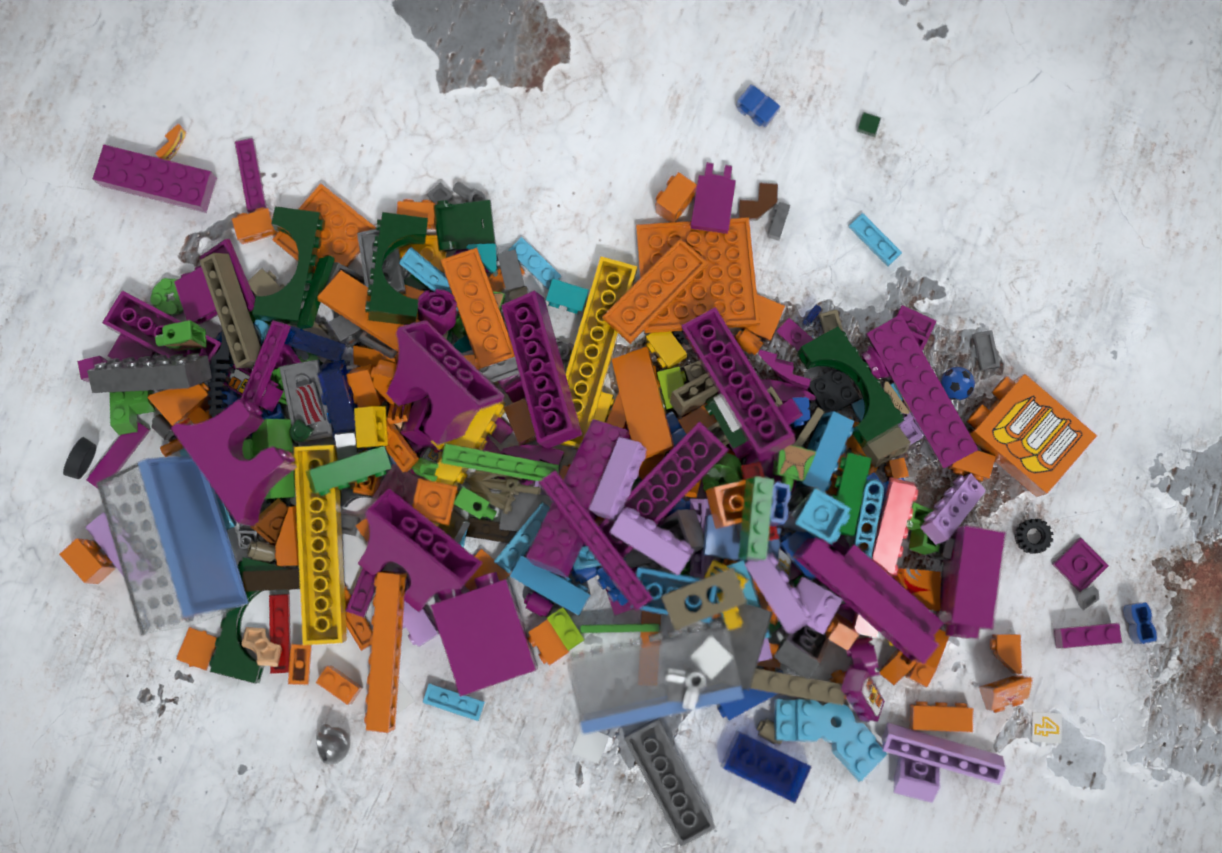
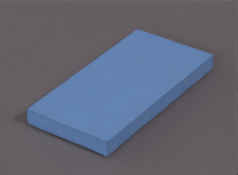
(725, 541)

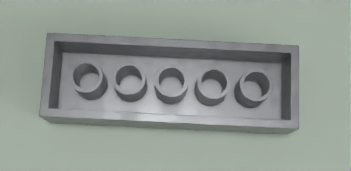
(149, 373)
(669, 782)

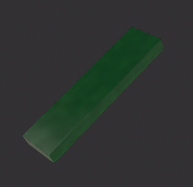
(317, 285)

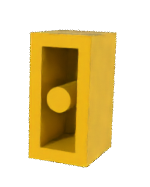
(666, 348)
(371, 426)

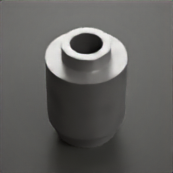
(163, 427)

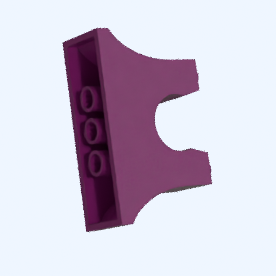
(437, 369)
(219, 454)
(417, 545)

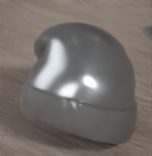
(332, 744)

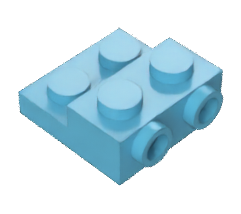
(823, 516)

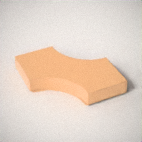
(267, 652)

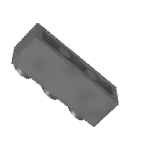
(778, 221)

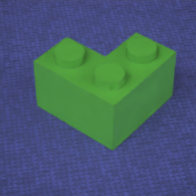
(126, 407)
(919, 540)

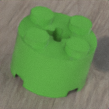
(724, 472)

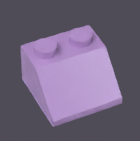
(820, 603)
(916, 779)

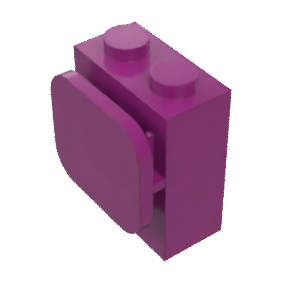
(195, 296)

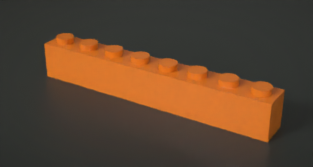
(386, 651)

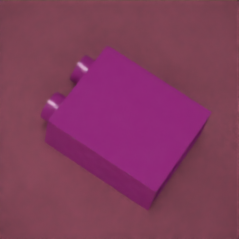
(971, 582)
(483, 634)

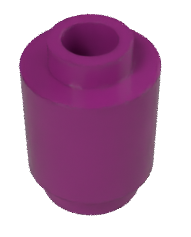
(538, 604)

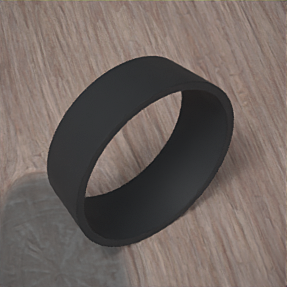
(79, 458)

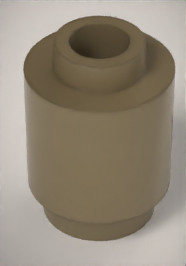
(261, 551)
(767, 731)

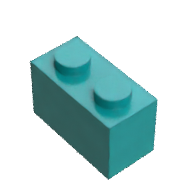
(566, 295)

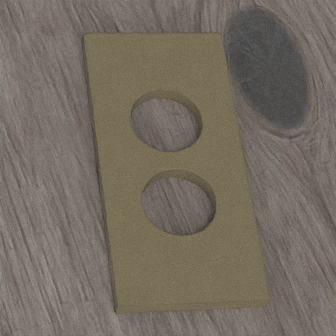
(676, 600)

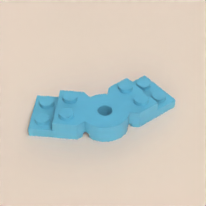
(810, 721)

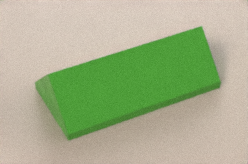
(277, 434)

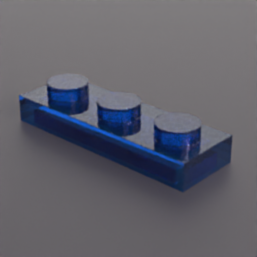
(315, 344)

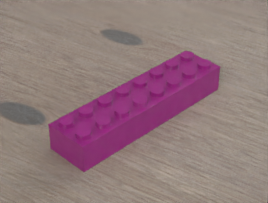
(541, 370)
(738, 384)
(921, 392)
(670, 480)
(556, 541)
(866, 600)

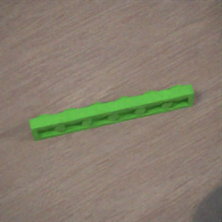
(496, 462)

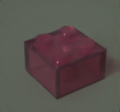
(399, 482)

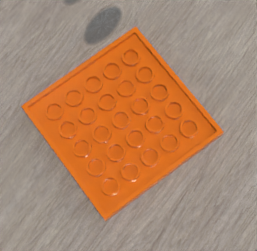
(724, 283)

